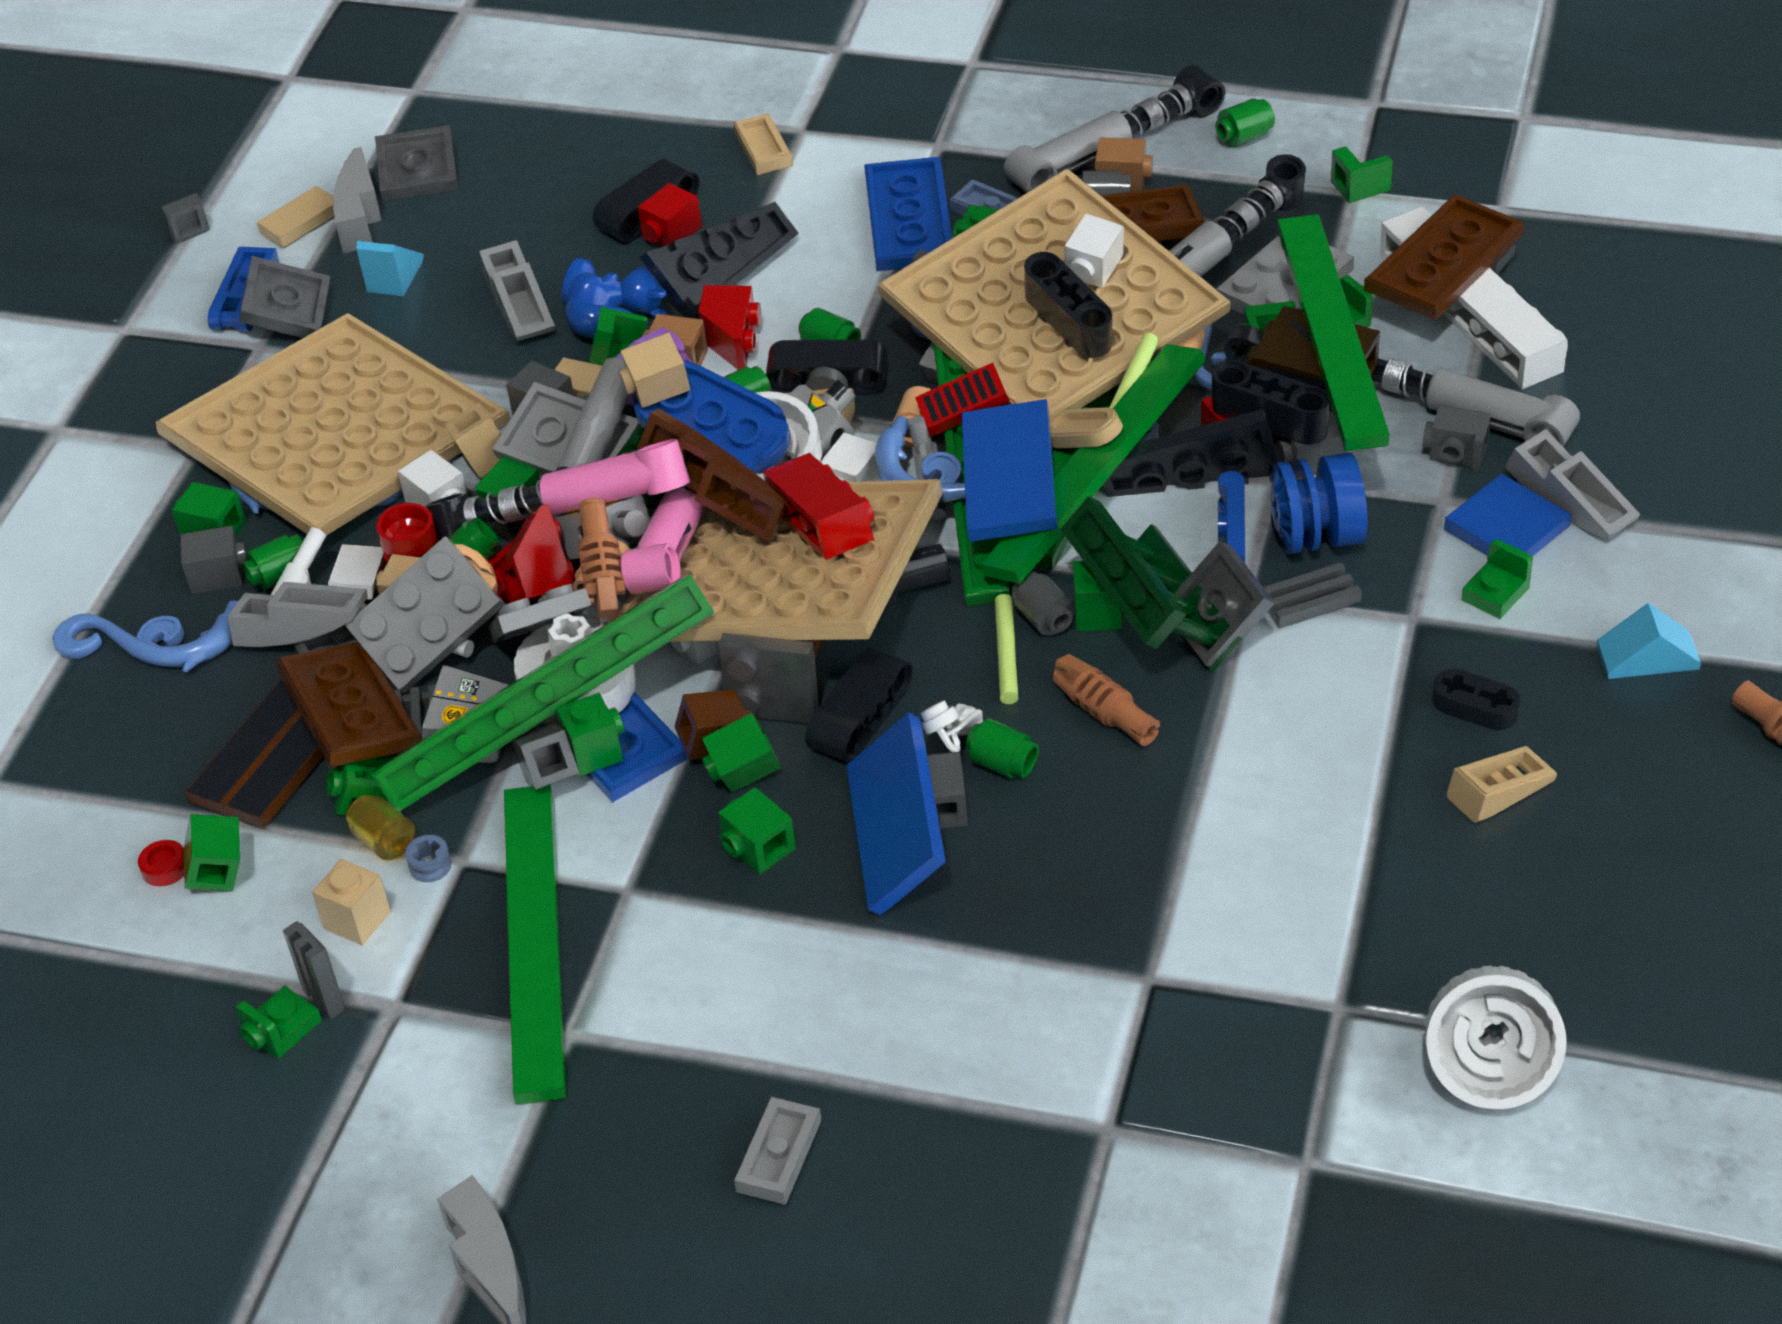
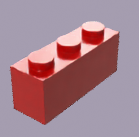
(821, 506)

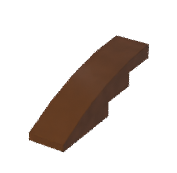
(719, 477)

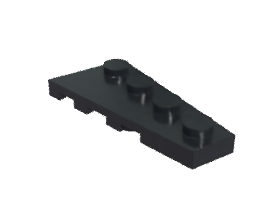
(718, 255)
(1198, 456)

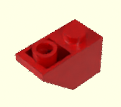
(730, 321)
(536, 559)

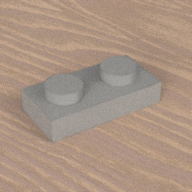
(778, 1150)

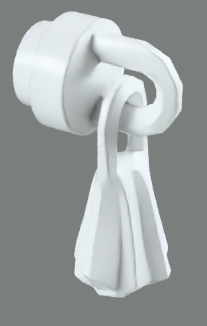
(956, 721)

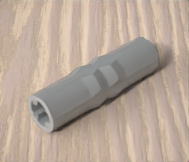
(597, 418)

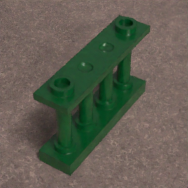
(1143, 579)

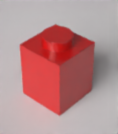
(669, 215)

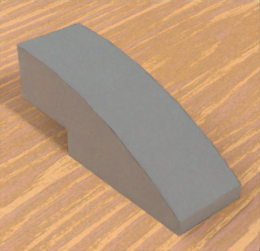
(354, 202)
(515, 291)
(1571, 484)
(292, 614)
(483, 1251)

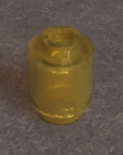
(380, 826)

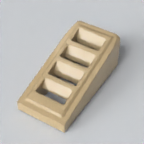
(1496, 783)

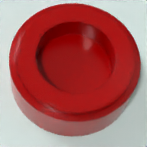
(162, 862)

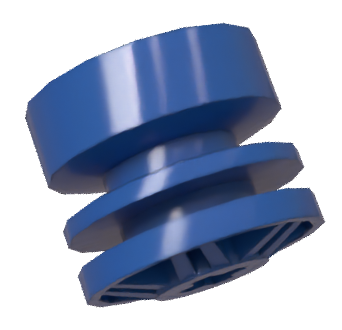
(1328, 502)

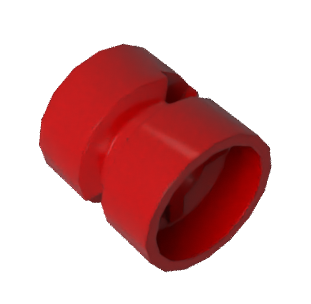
(406, 530)

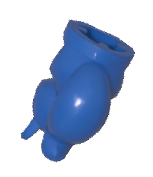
(586, 292)

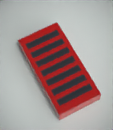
(973, 391)

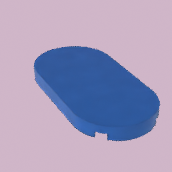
(729, 416)

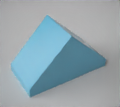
(387, 267)
(1647, 645)

